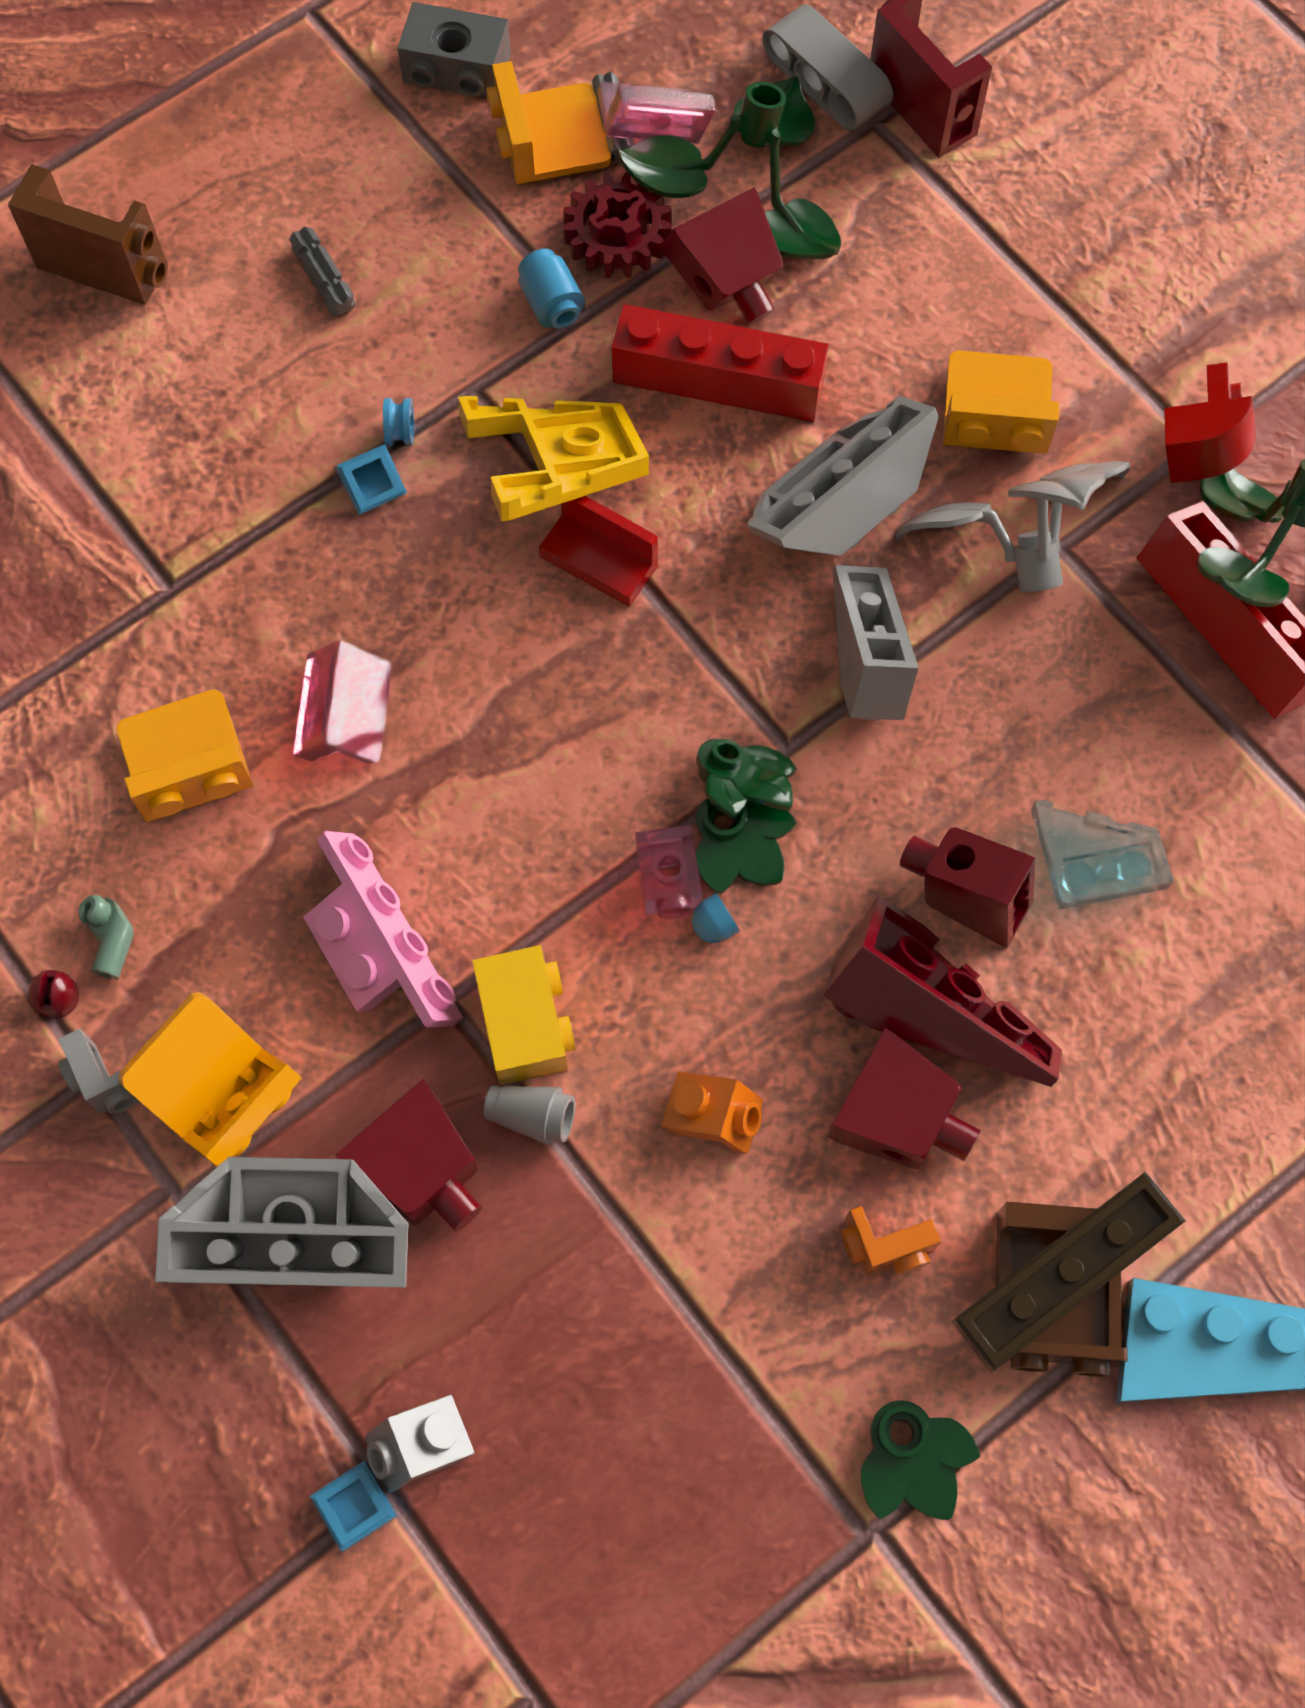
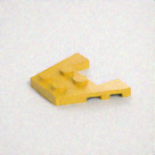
(574, 445)

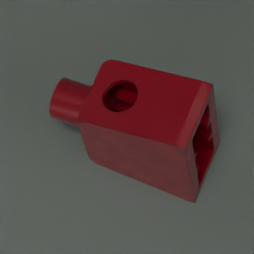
(728, 255)
(975, 881)
(902, 1107)
(418, 1159)

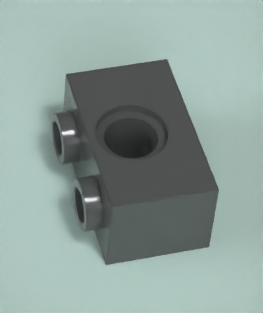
(452, 49)

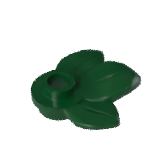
(744, 774)
(744, 849)
(915, 1471)

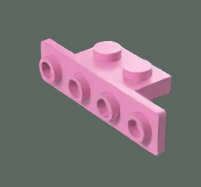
(371, 939)

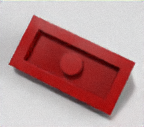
(602, 549)

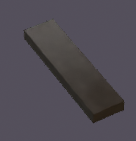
(1068, 1272)

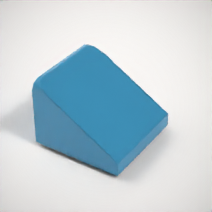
(370, 479)

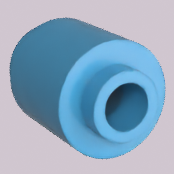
(550, 289)

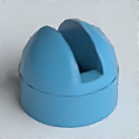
(713, 921)

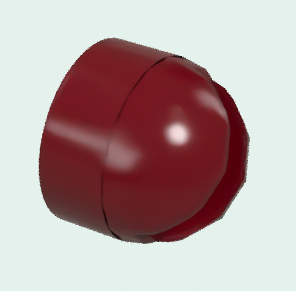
(63, 994)

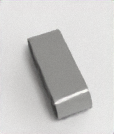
(827, 67)

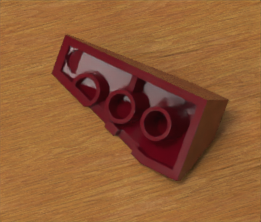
(903, 984)

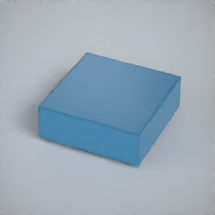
(354, 1506)

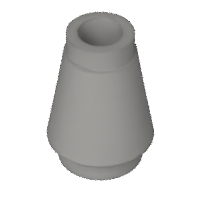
(532, 1111)

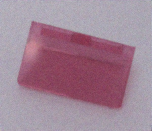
(654, 111)
(343, 704)

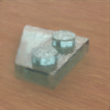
(1099, 858)

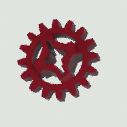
(616, 225)

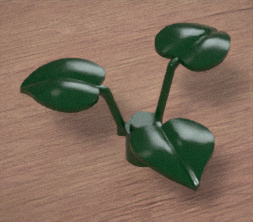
(764, 116)
(1244, 502)

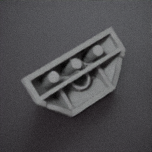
(848, 481)
(284, 1227)

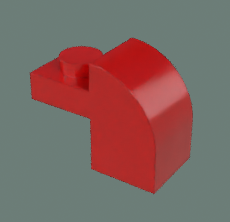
(1210, 435)

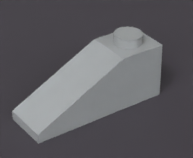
(872, 644)

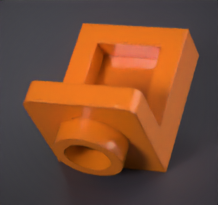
(713, 1110)
(903, 1249)

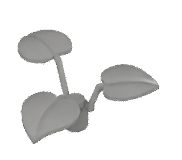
(1037, 550)

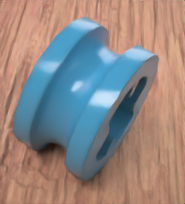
(398, 421)

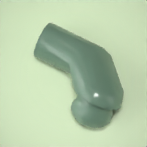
(111, 930)

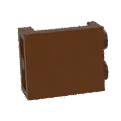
(85, 246)
(1091, 1331)

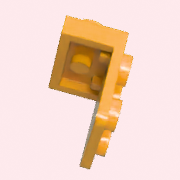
(548, 129)
(999, 402)
(182, 755)
(208, 1079)

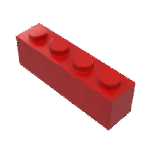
(719, 362)
(1256, 642)

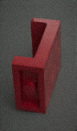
(928, 90)

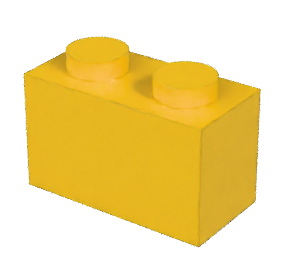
(522, 1015)

